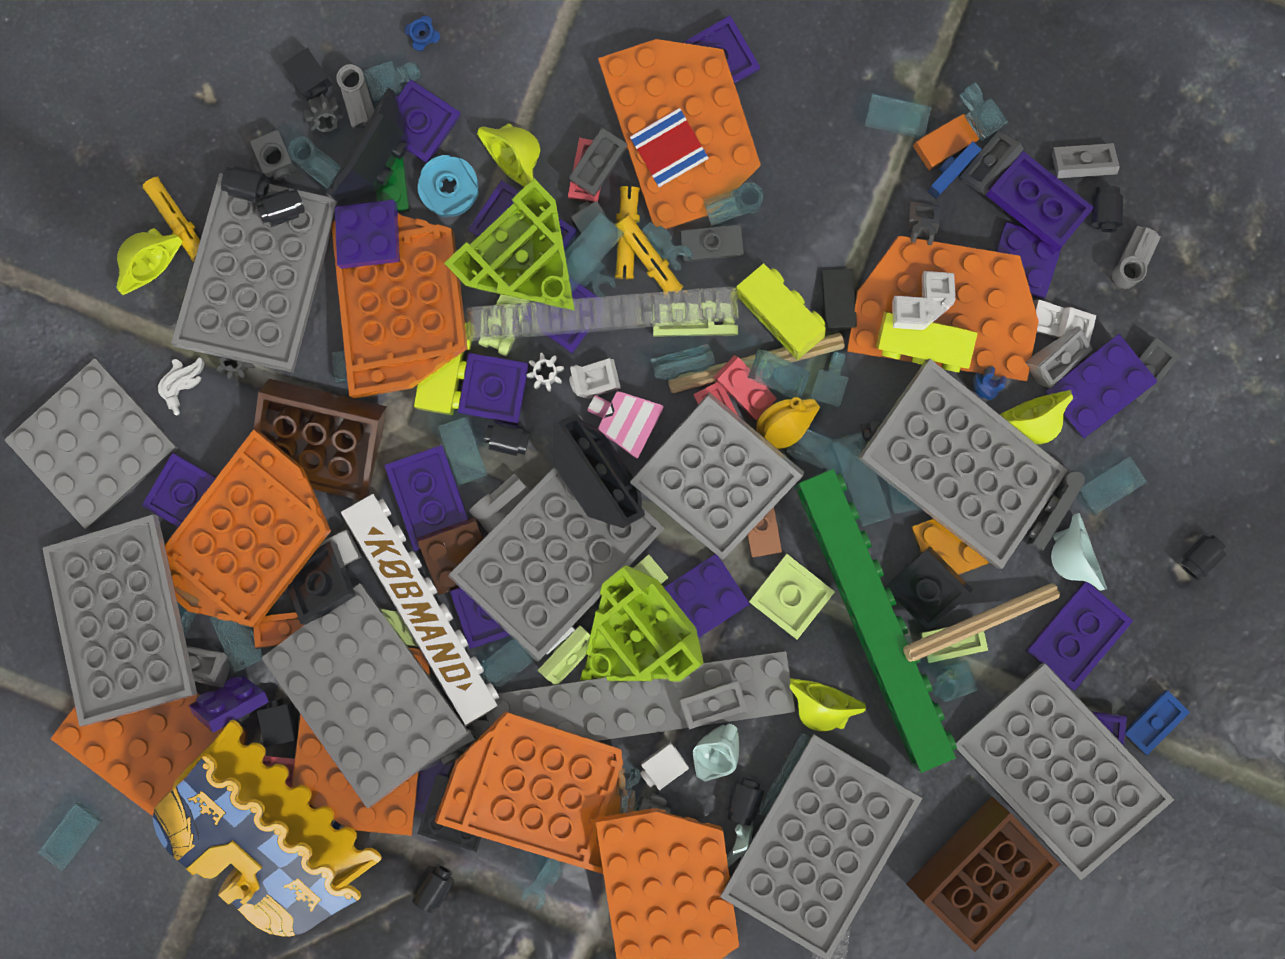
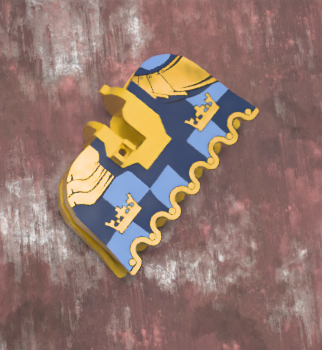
(283, 852)

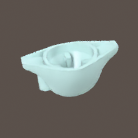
(1074, 555)
(717, 753)

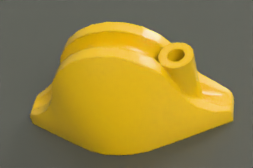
(786, 421)

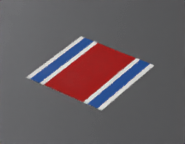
(669, 147)

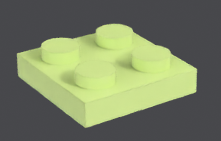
(791, 596)

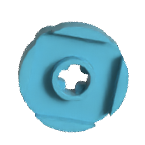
(464, 191)

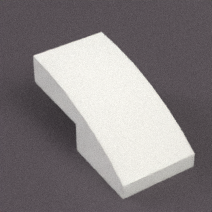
(1058, 321)

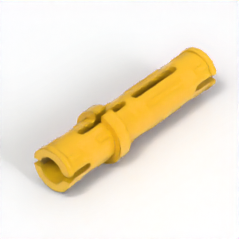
(173, 216)
(629, 226)
(625, 254)

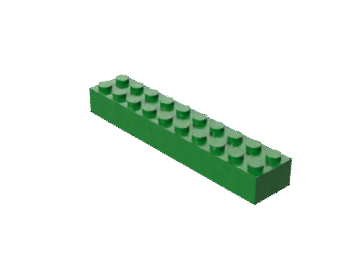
(874, 620)

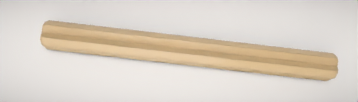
(697, 379)
(981, 622)

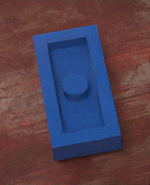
(952, 169)
(1156, 722)

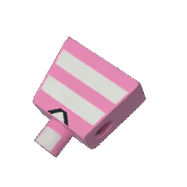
(626, 420)

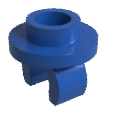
(985, 386)

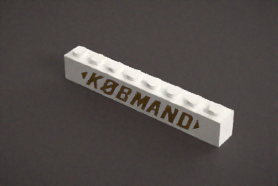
(420, 610)

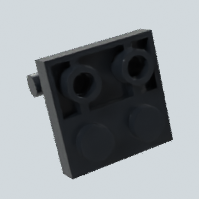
(445, 834)

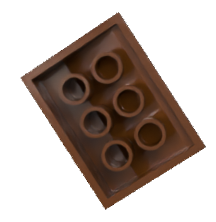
(324, 433)
(983, 874)

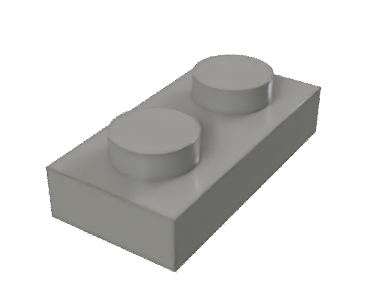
(1085, 160)
(713, 704)

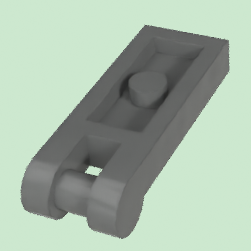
(1055, 510)

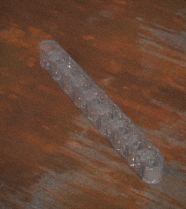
(602, 314)

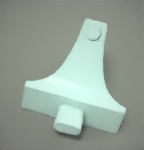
(742, 842)

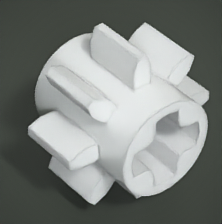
(537, 367)

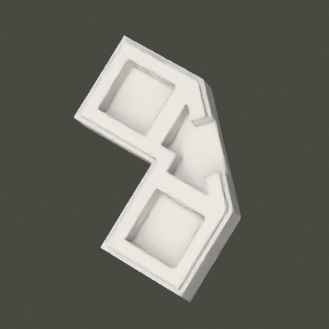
(920, 312)

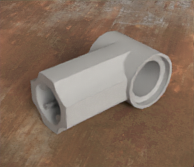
(356, 98)
(1136, 256)
(495, 507)

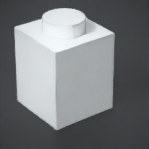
(663, 766)

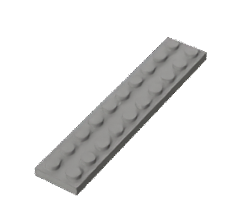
(632, 708)

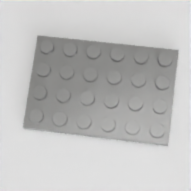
(254, 281)
(963, 464)
(548, 564)
(119, 621)
(365, 696)
(1063, 771)
(821, 847)

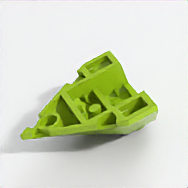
(519, 253)
(640, 633)

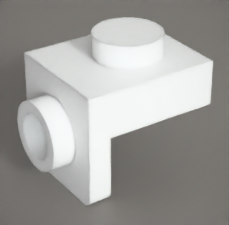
(594, 378)

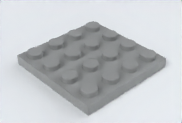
(91, 444)
(716, 476)

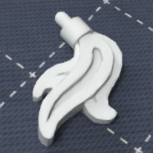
(179, 379)

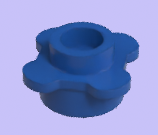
(414, 29)

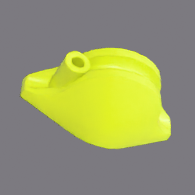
(513, 151)
(144, 258)
(1040, 417)
(824, 706)

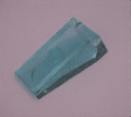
(462, 450)

